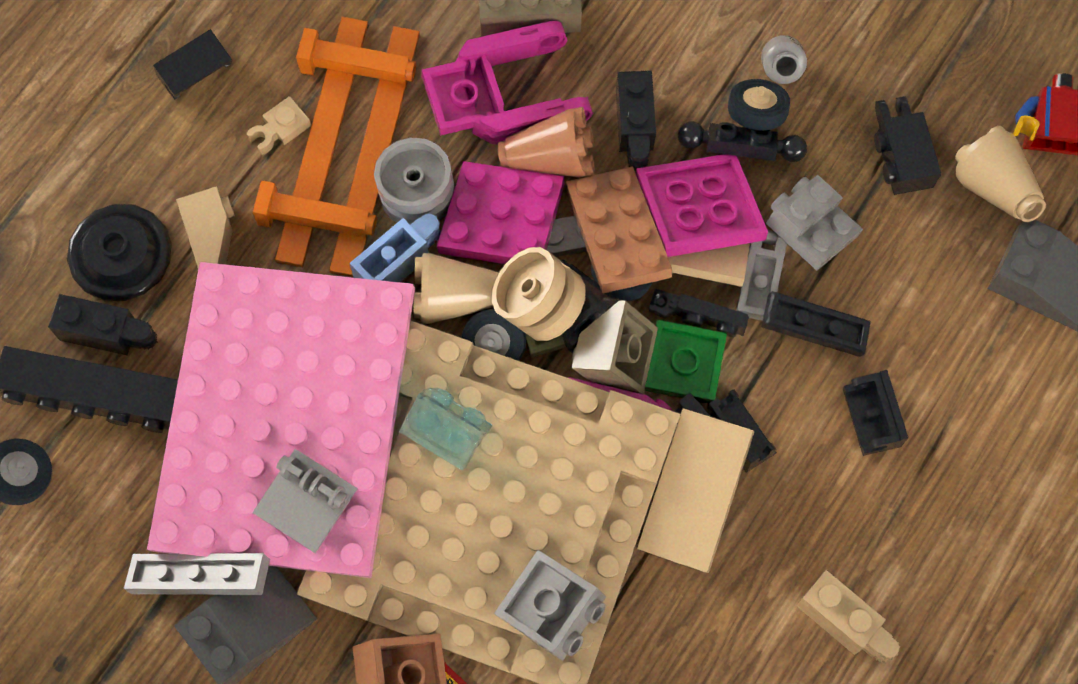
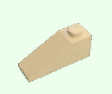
(207, 224)

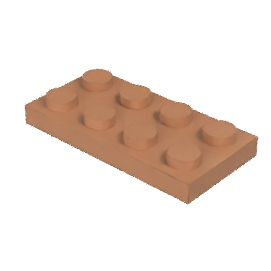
(618, 230)

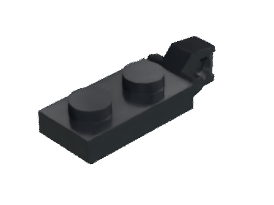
(698, 311)

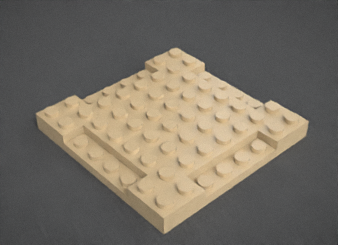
(553, 475)

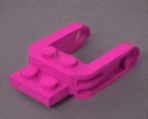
(467, 92)

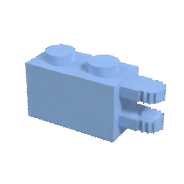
(394, 253)

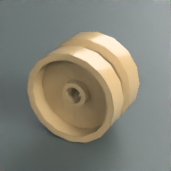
(538, 294)

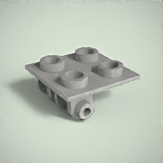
(304, 500)

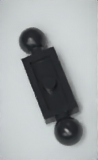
(741, 141)

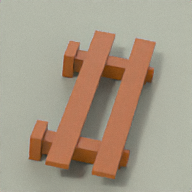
(305, 208)

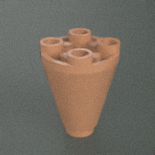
(552, 146)

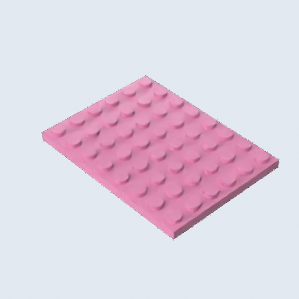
(275, 370)

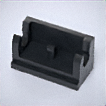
(191, 63)
(734, 412)
(875, 413)

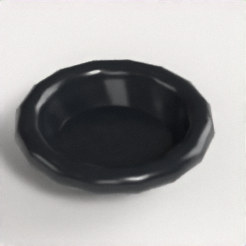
(119, 252)

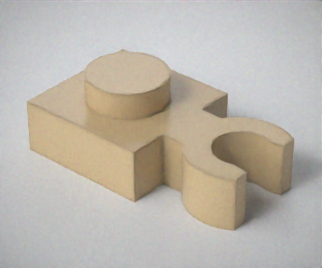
(282, 122)

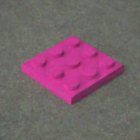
(701, 204)
(499, 212)

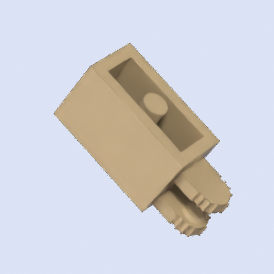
(848, 618)

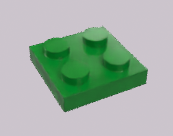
(686, 361)

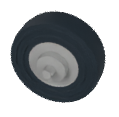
(495, 334)
(23, 471)

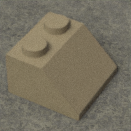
(616, 349)

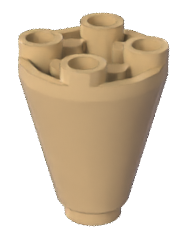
(1001, 174)
(450, 288)

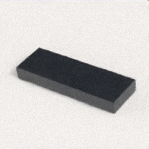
(816, 324)

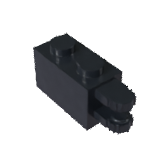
(635, 116)
(905, 148)
(99, 326)

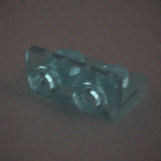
(445, 426)

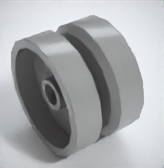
(414, 180)

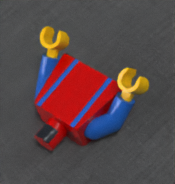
(1051, 118)

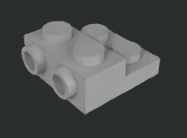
(813, 221)
(552, 606)

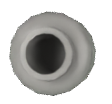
(784, 59)

